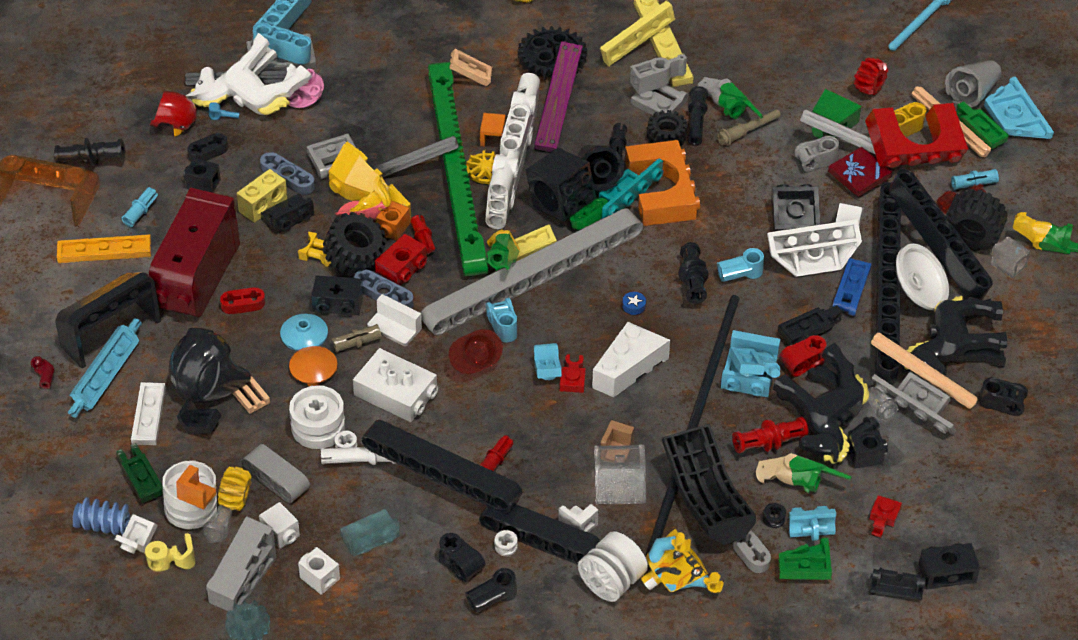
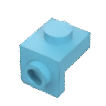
(547, 361)

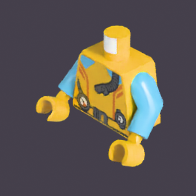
(678, 566)

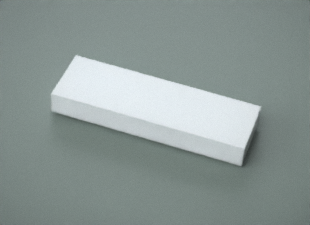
(148, 413)

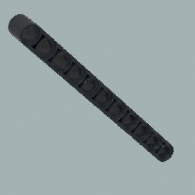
(887, 281)

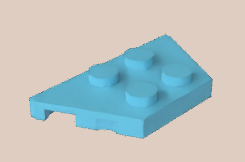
(1016, 112)

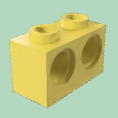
(261, 194)

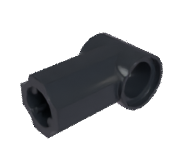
(493, 590)

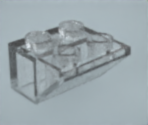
(620, 474)

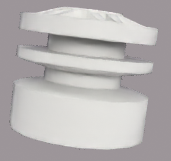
(180, 512)
(612, 566)

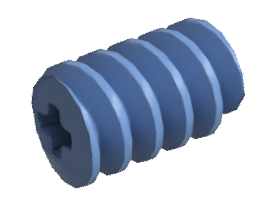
(102, 517)

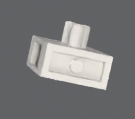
(395, 385)

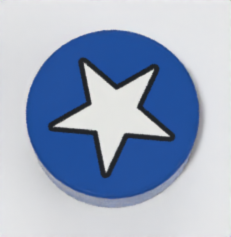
(634, 303)

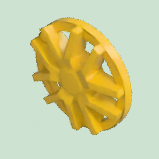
(482, 166)

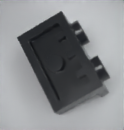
(288, 213)

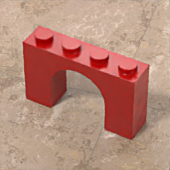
(895, 149)

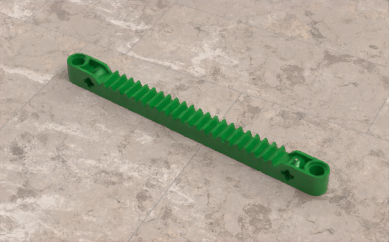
(469, 239)

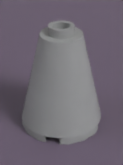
(972, 82)

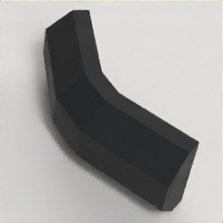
(707, 486)

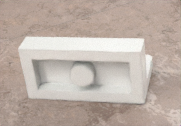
(396, 320)

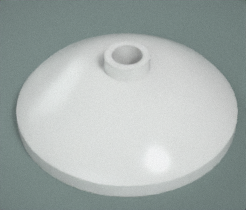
(921, 276)

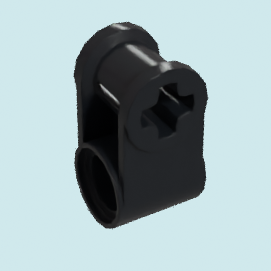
(1001, 395)
(460, 557)

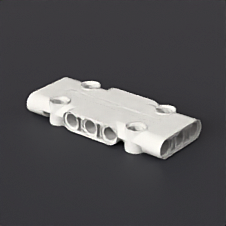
(513, 147)

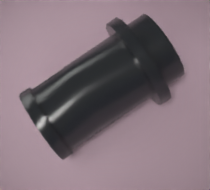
(868, 424)

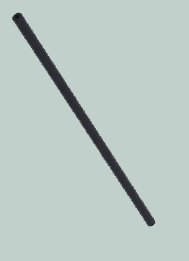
(697, 413)

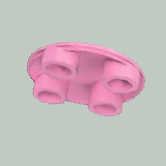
(307, 93)

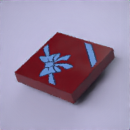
(859, 171)

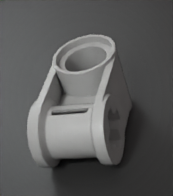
(818, 153)

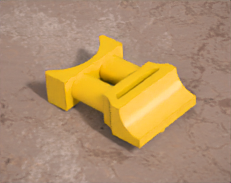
(309, 250)

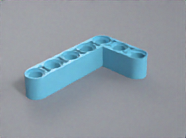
(275, 27)

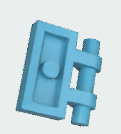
(751, 362)

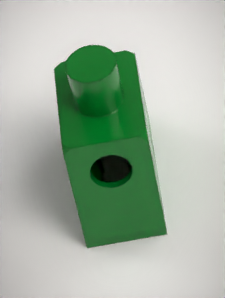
(836, 109)

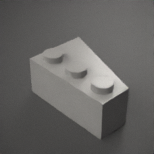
(242, 565)

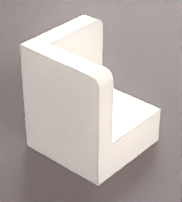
(581, 519)

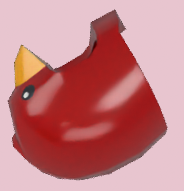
(176, 111)

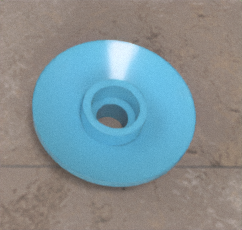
(303, 331)

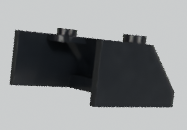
(103, 304)

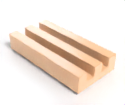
(470, 67)
(260, 393)

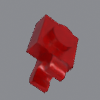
(884, 513)

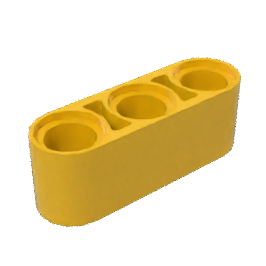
(911, 118)

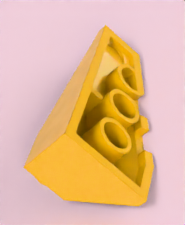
(355, 178)

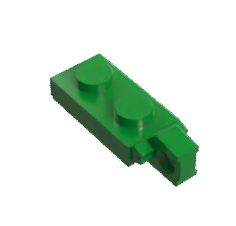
(981, 125)

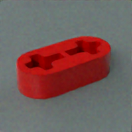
(242, 300)

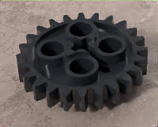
(539, 58)

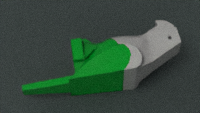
(728, 96)

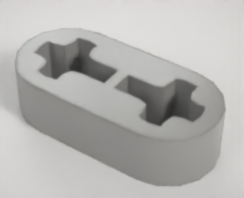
(748, 553)

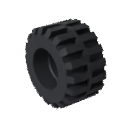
(977, 218)
(355, 229)

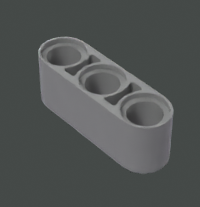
(275, 473)

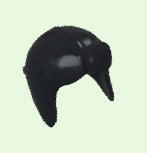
(203, 367)

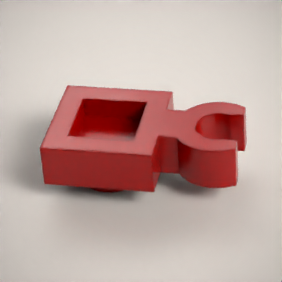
(573, 375)

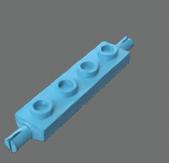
(104, 367)

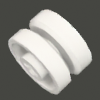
(317, 416)

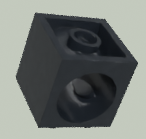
(561, 184)

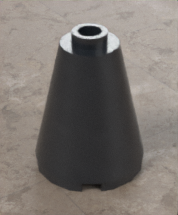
(605, 165)

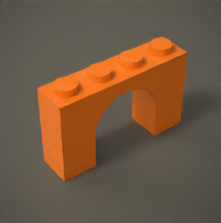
(672, 204)

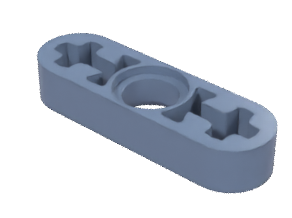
(291, 181)
(377, 282)

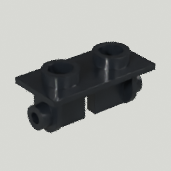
(899, 585)

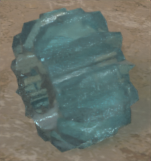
(247, 621)

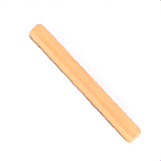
(972, 140)
(924, 370)

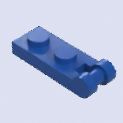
(852, 285)

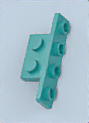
(630, 187)

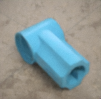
(748, 265)

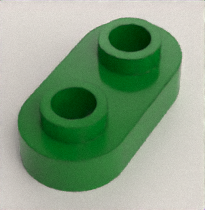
(588, 214)

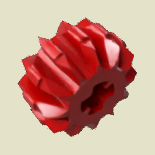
(871, 76)

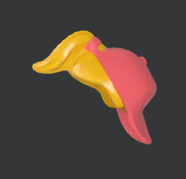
(370, 205)

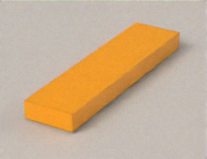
(103, 248)

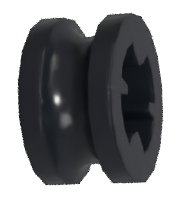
(773, 522)

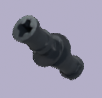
(90, 152)
(693, 273)

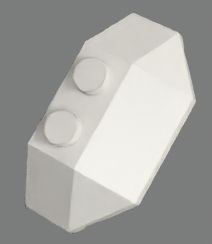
(815, 247)

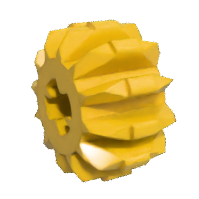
(234, 488)

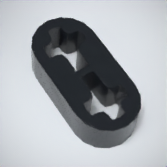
(208, 147)

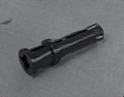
(697, 109)

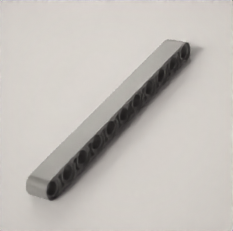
(531, 271)

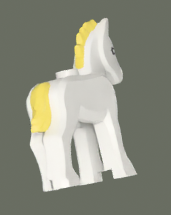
(245, 85)

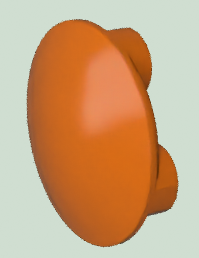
(313, 365)

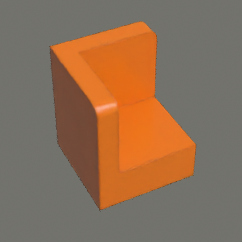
(491, 125)
(193, 491)

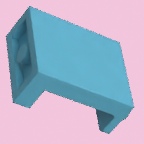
(759, 384)

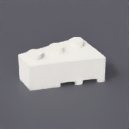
(627, 358)

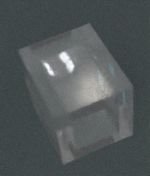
(1010, 257)

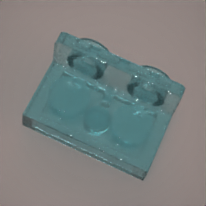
(370, 532)

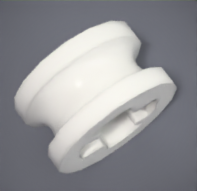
(344, 437)
(500, 539)

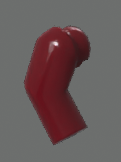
(45, 370)

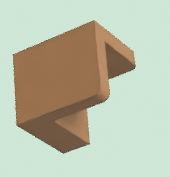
(618, 435)

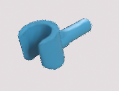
(215, 112)

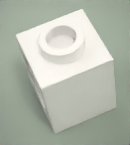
(284, 524)
(319, 579)

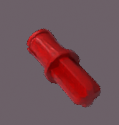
(422, 232)
(496, 455)

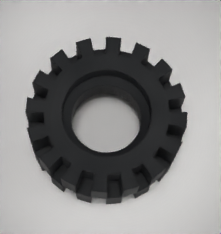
(667, 121)

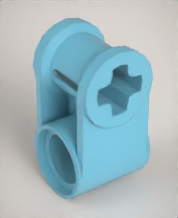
(503, 319)

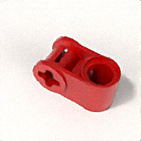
(801, 357)

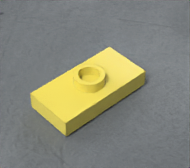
(535, 241)

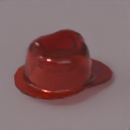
(475, 351)

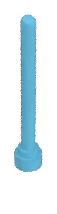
(916, 23)

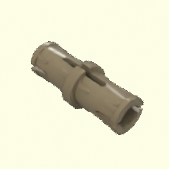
(356, 338)

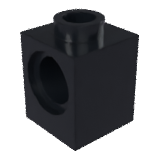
(202, 175)
(867, 449)

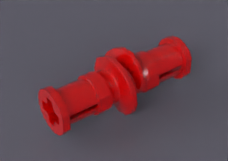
(769, 435)

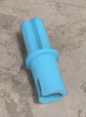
(139, 207)

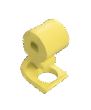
(160, 556)

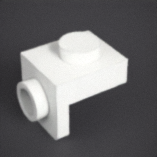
(137, 534)

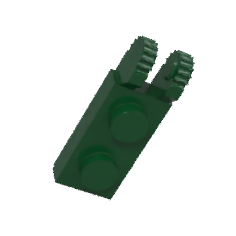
(140, 474)

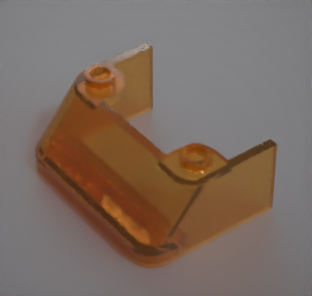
(80, 180)

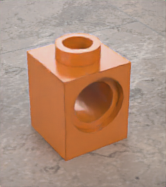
(394, 220)

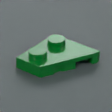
(806, 562)

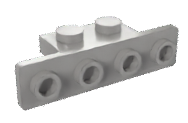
(921, 397)

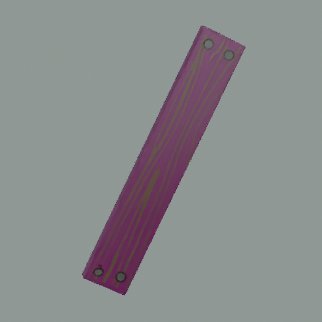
(558, 97)

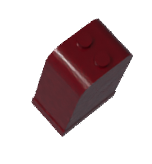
(195, 252)

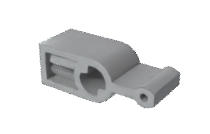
(656, 72)

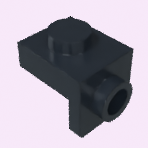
(198, 420)

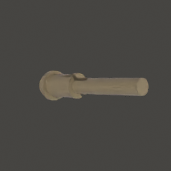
(740, 130)

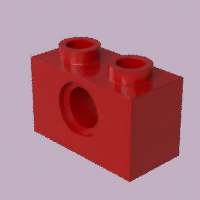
(401, 260)

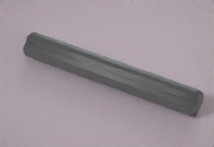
(417, 156)

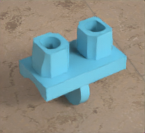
(812, 523)

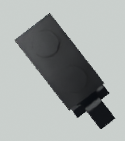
(809, 324)

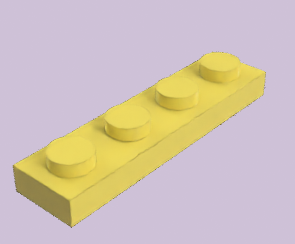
(637, 33)

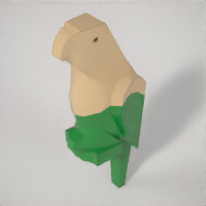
(795, 471)

